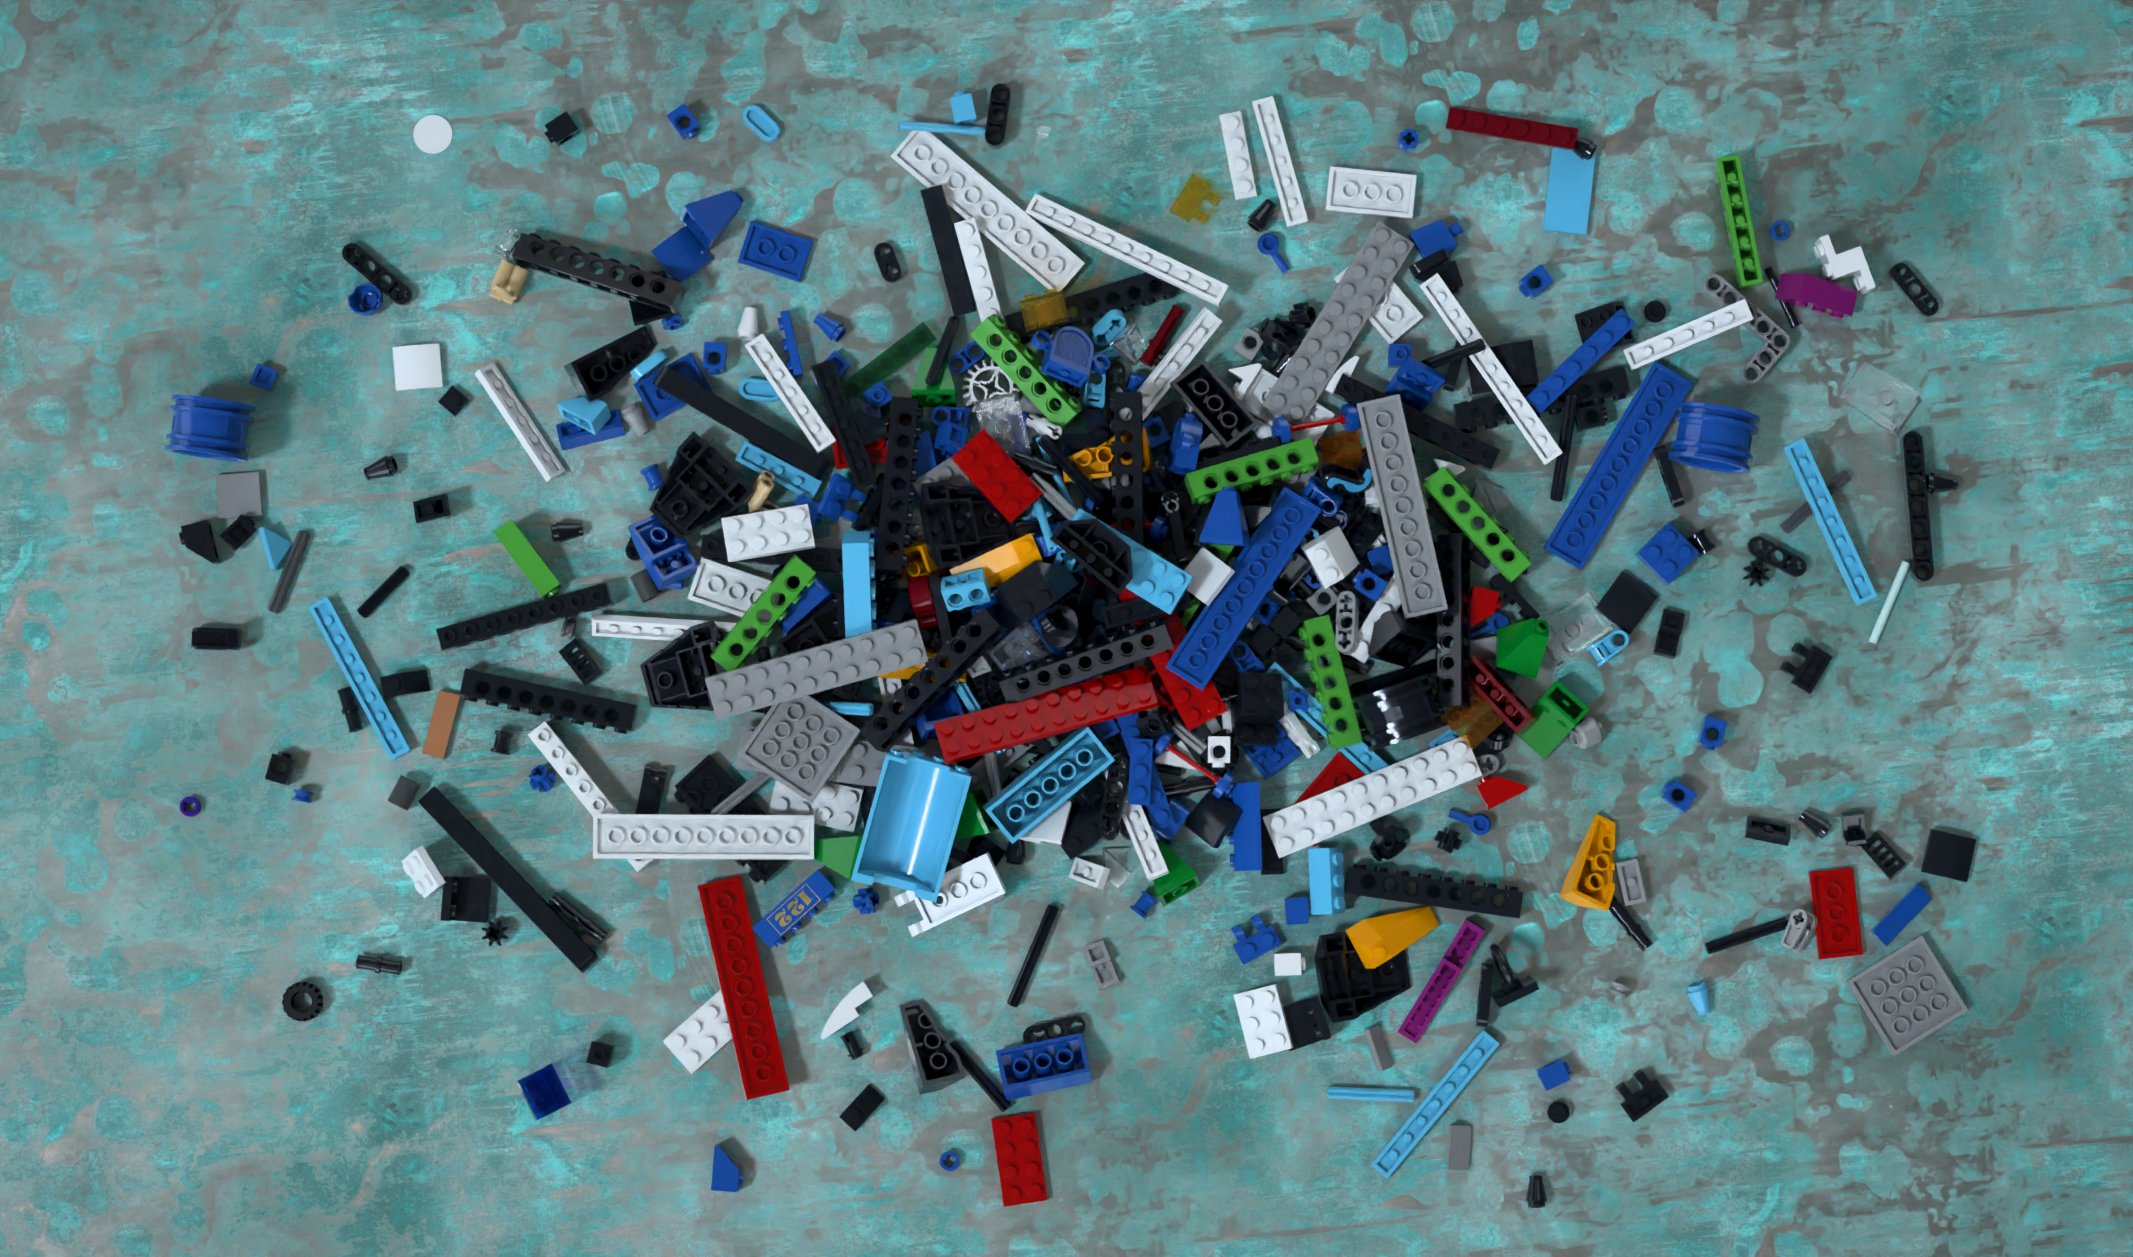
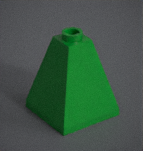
(940, 395)
(1522, 646)
(974, 818)
(838, 853)
(1180, 879)

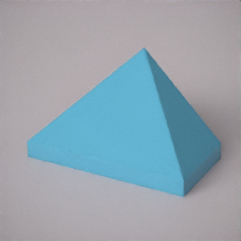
(275, 548)

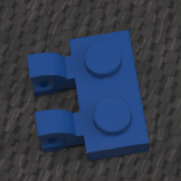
(836, 496)
(1257, 943)

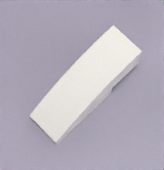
(846, 1009)

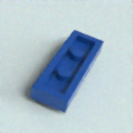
(789, 344)
(1140, 771)

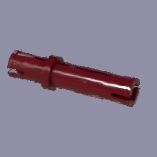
(1162, 335)

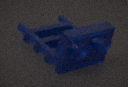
(543, 1092)

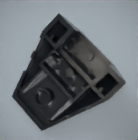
(698, 488)
(960, 523)
(678, 671)
(1346, 984)

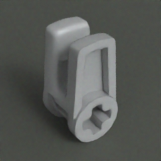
(1798, 931)

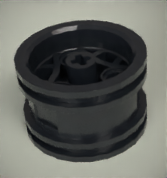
(1399, 712)

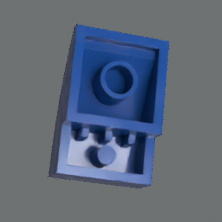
(662, 552)

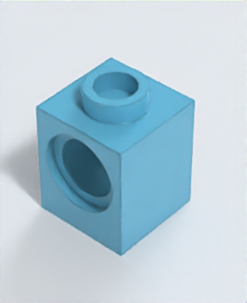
(963, 108)

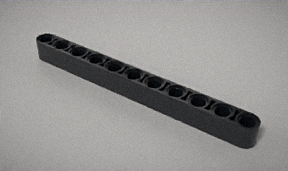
(508, 879)

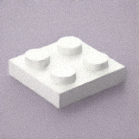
(423, 872)

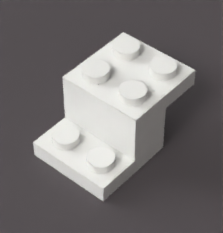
(1843, 265)

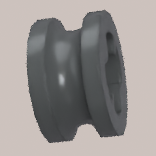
(568, 628)

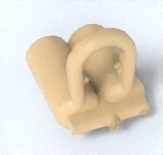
(508, 282)
(762, 488)

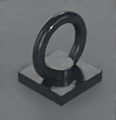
(1512, 987)

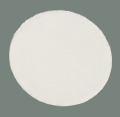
(432, 134)

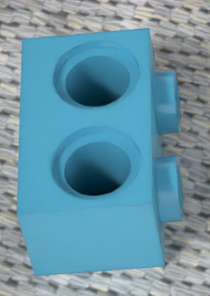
(965, 589)

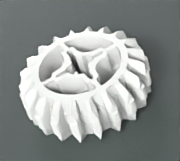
(973, 382)

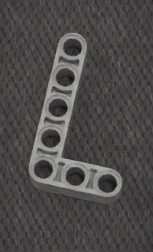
(1766, 338)

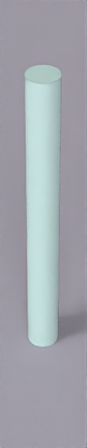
(1889, 602)

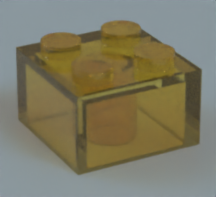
(1043, 310)

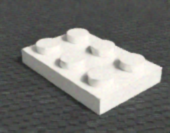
(1263, 1021)

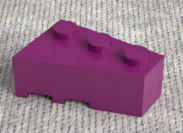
(1816, 294)

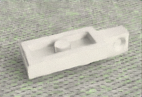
(1298, 733)

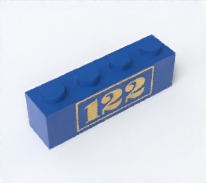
(794, 908)

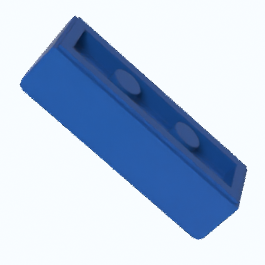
(573, 436)
(1901, 914)

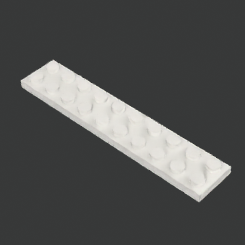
(995, 213)
(1371, 796)
(703, 837)

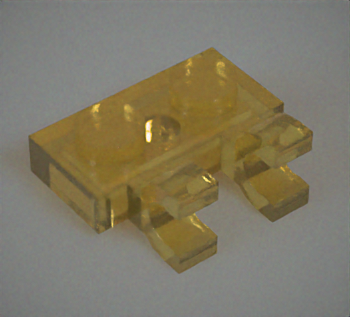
(1190, 199)

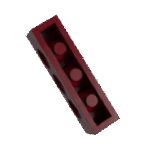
(1500, 696)

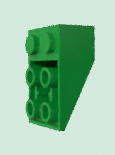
(1557, 715)

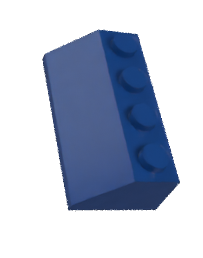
(1247, 832)
(1043, 1066)

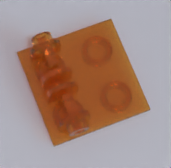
(1342, 449)
(1475, 723)

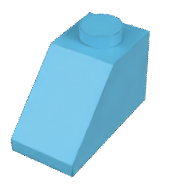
(585, 414)

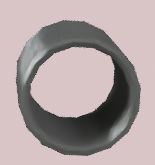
(645, 586)
(403, 793)

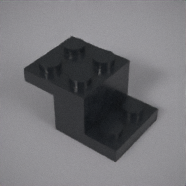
(1257, 709)

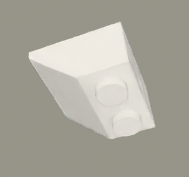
(1330, 557)

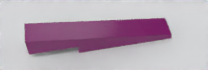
(1441, 980)

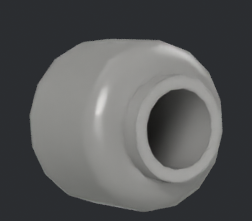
(1587, 733)

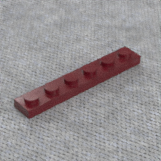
(1512, 129)

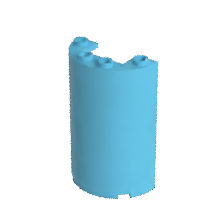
(912, 823)

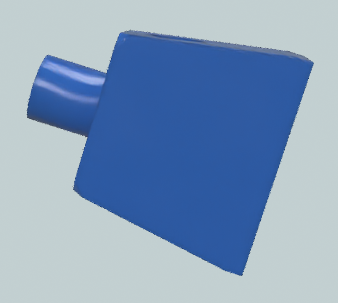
(1435, 237)

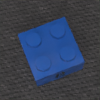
(1667, 553)

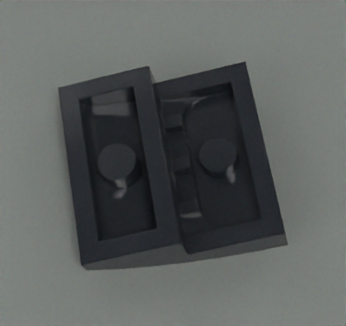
(1625, 602)
(1213, 818)
(1948, 855)

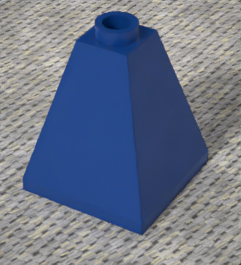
(711, 216)
(1226, 521)

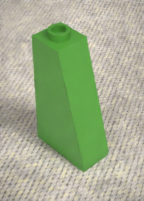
(528, 559)

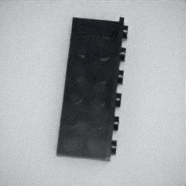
(704, 790)

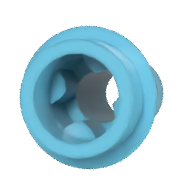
(1699, 996)

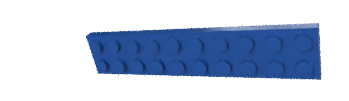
(1617, 465)
(1241, 596)

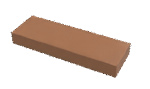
(441, 724)

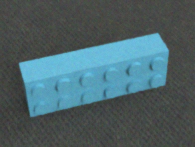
(1153, 576)
(858, 583)
(1048, 783)

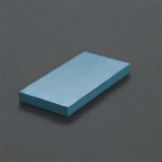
(1568, 193)

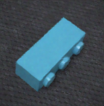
(1326, 881)

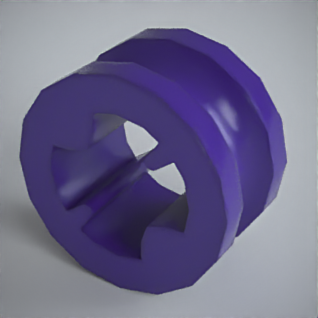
(190, 800)

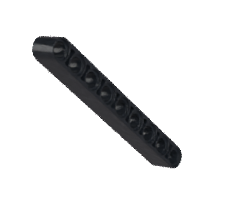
(742, 423)

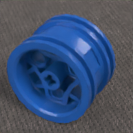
(209, 428)
(1714, 437)

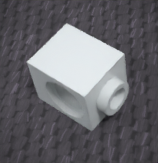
(1214, 741)
(1288, 964)

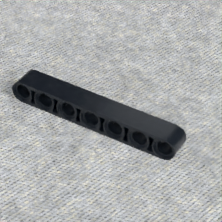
(1920, 496)

